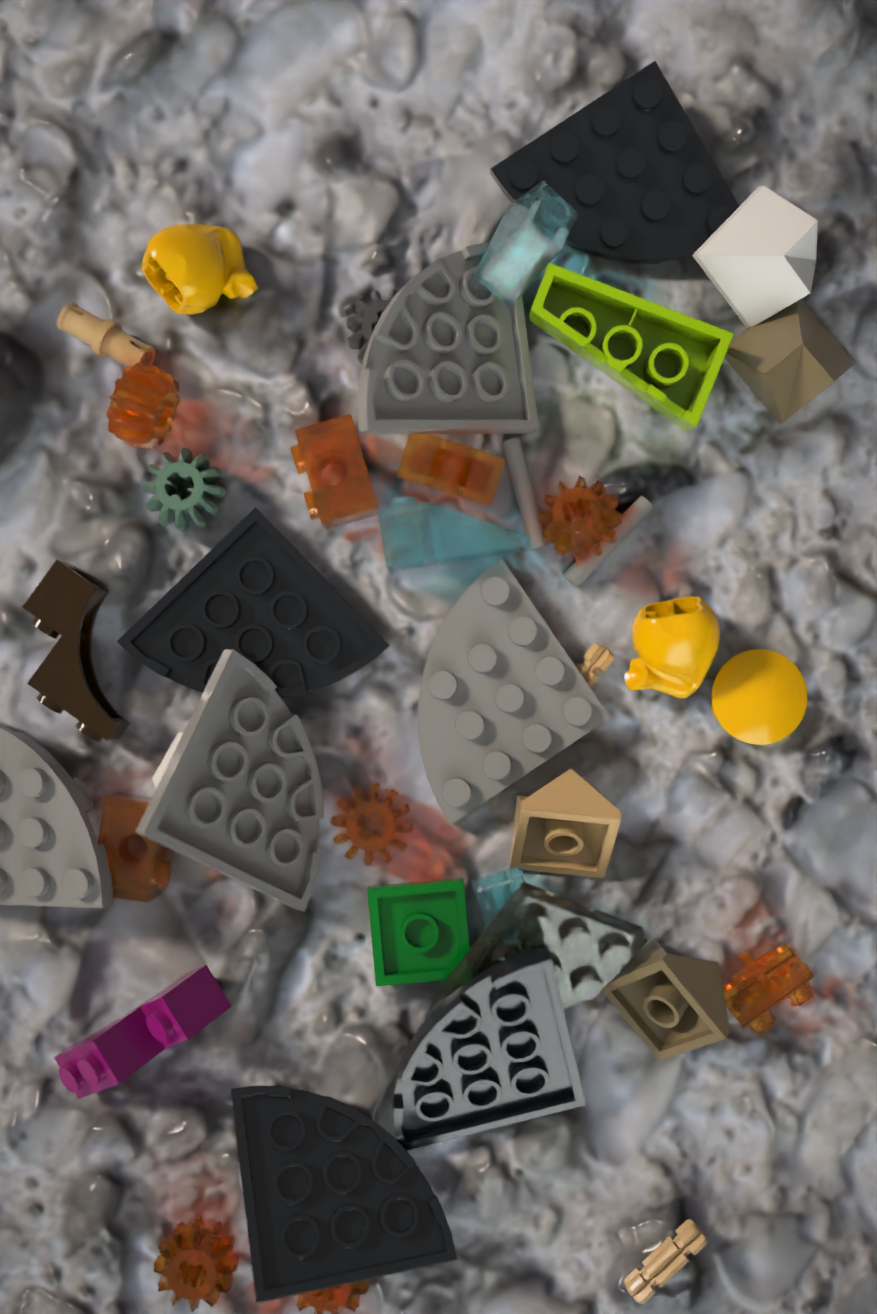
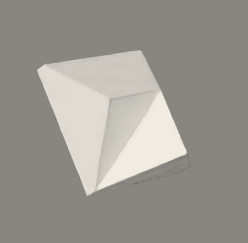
(762, 256)

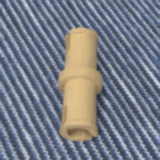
(104, 336)

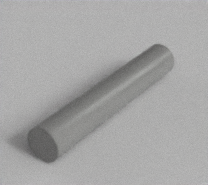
(524, 492)
(630, 520)

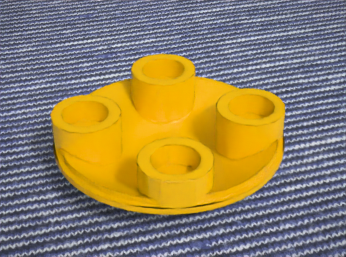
(759, 696)

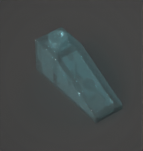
(435, 535)

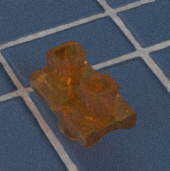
(765, 984)

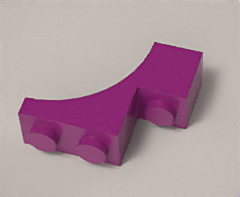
(142, 1034)

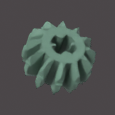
(166, 483)

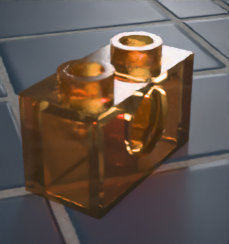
(328, 444)
(451, 467)
(131, 876)

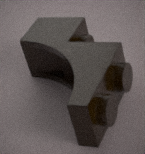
(68, 606)

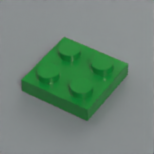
(417, 930)

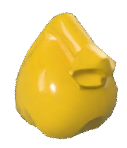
(195, 266)
(673, 645)

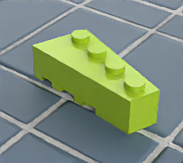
(635, 342)

